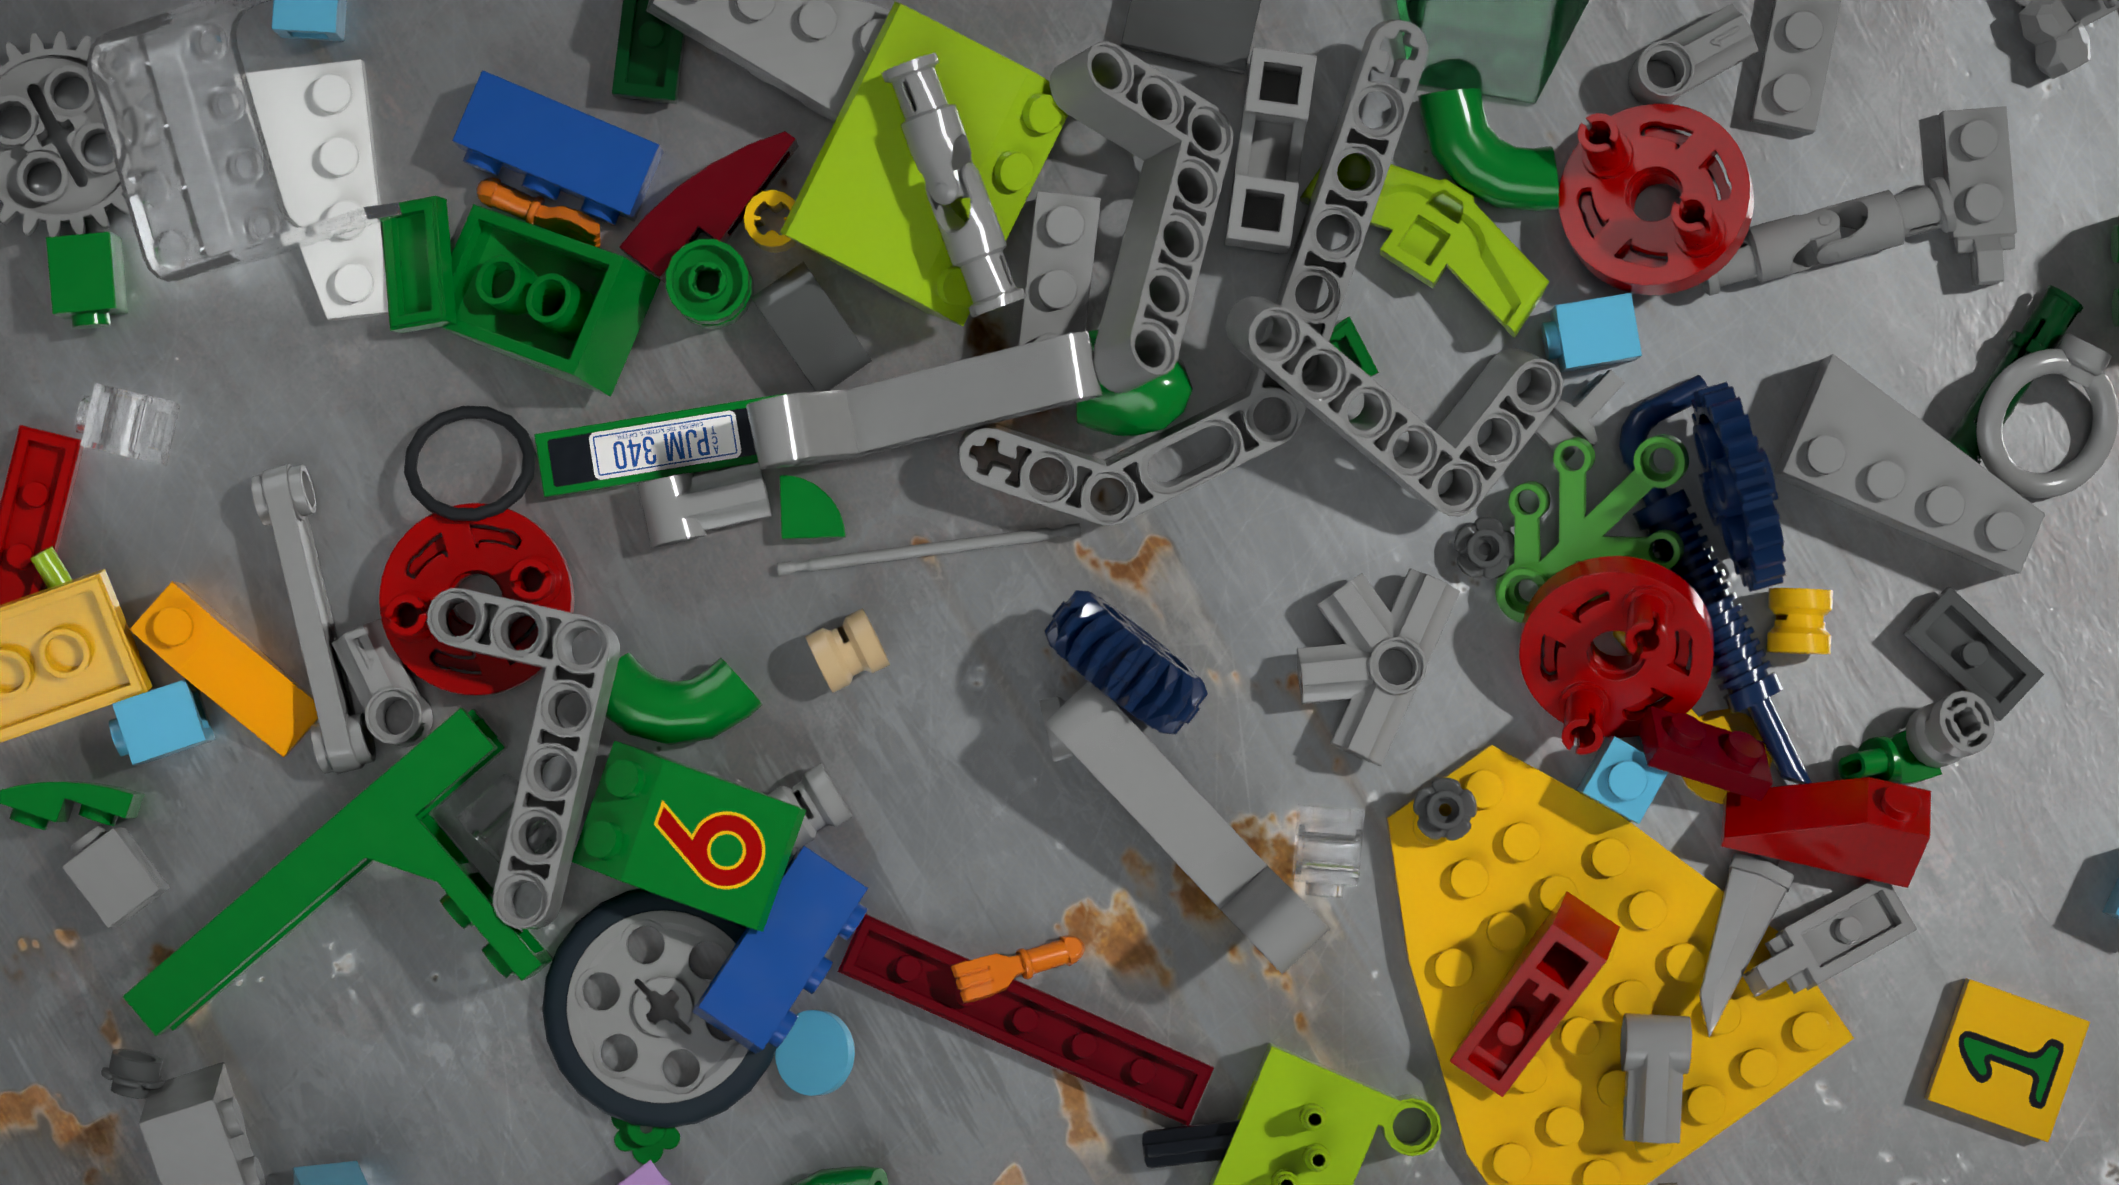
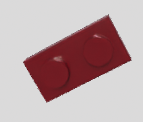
(1705, 753)

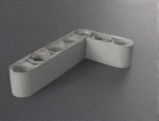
(1173, 208)
(923, 404)
(1385, 418)
(547, 737)
(1187, 827)

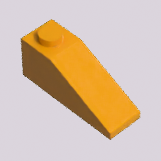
(226, 667)

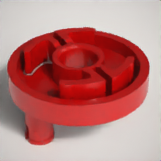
(1621, 163)
(530, 574)
(1597, 687)

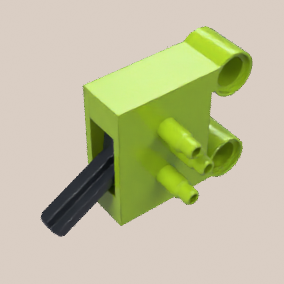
(1293, 1128)

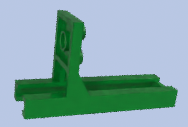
(383, 825)

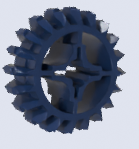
(1125, 662)

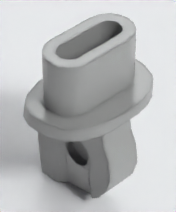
(1573, 418)

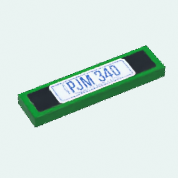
(646, 448)

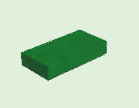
(419, 266)

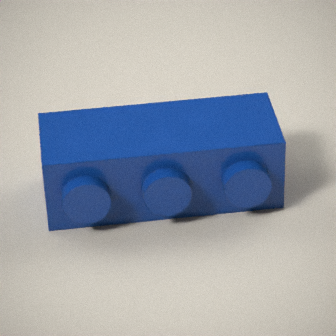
(557, 149)
(771, 967)

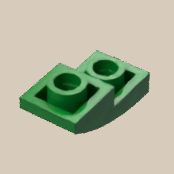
(53, 801)

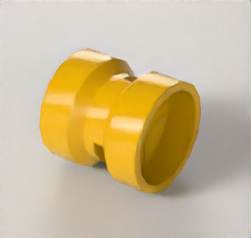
(1799, 621)

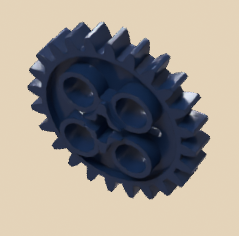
(1738, 486)

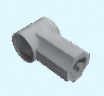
(1694, 55)
(688, 506)
(381, 680)
(1655, 1057)

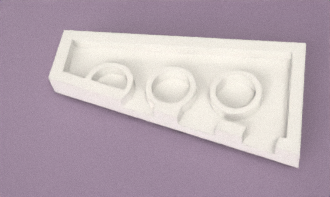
(326, 166)

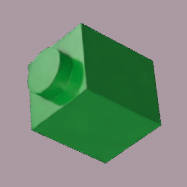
(87, 278)

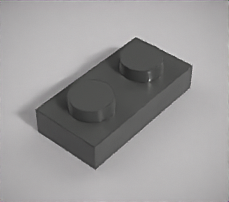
(1973, 653)

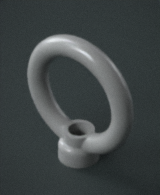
(2077, 362)

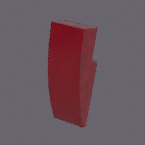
(707, 203)

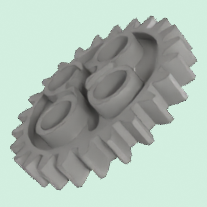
(19, 155)

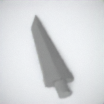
(1747, 907)

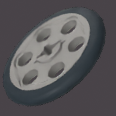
(578, 1031)

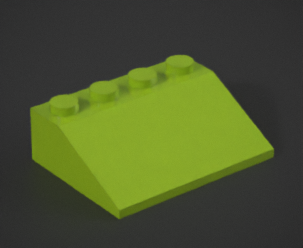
(869, 200)

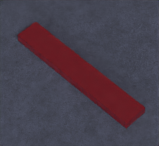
(1029, 1022)

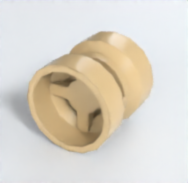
(847, 650)

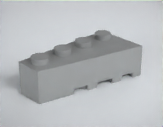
(795, 45)
(1896, 469)
(199, 1132)

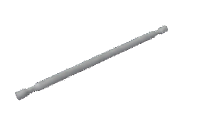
(929, 549)

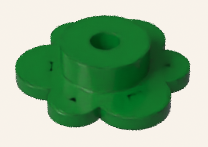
(644, 1145)

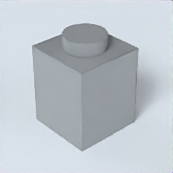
(114, 874)

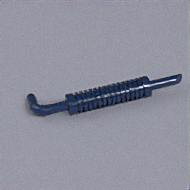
(1735, 652)

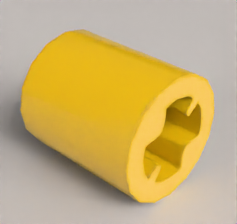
(776, 202)

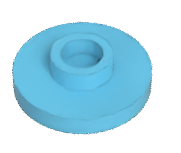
(816, 1053)

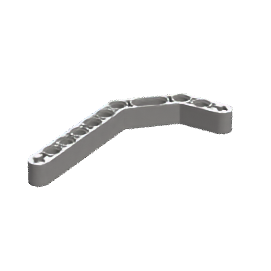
(1237, 412)

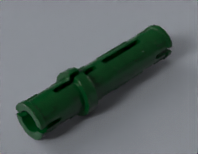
(2039, 333)

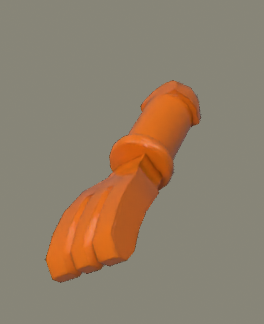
(557, 219)
(995, 972)

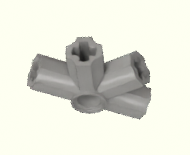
(1352, 668)

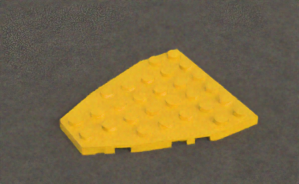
(1481, 901)

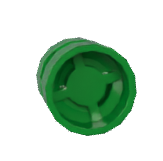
(709, 283)

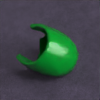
(1139, 410)

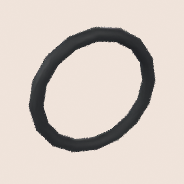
(484, 511)

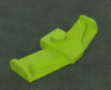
(1442, 228)

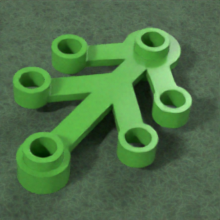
(1582, 535)

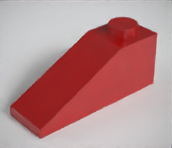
(1837, 826)
(1536, 993)

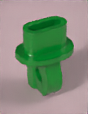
(1886, 760)

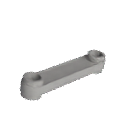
(285, 500)

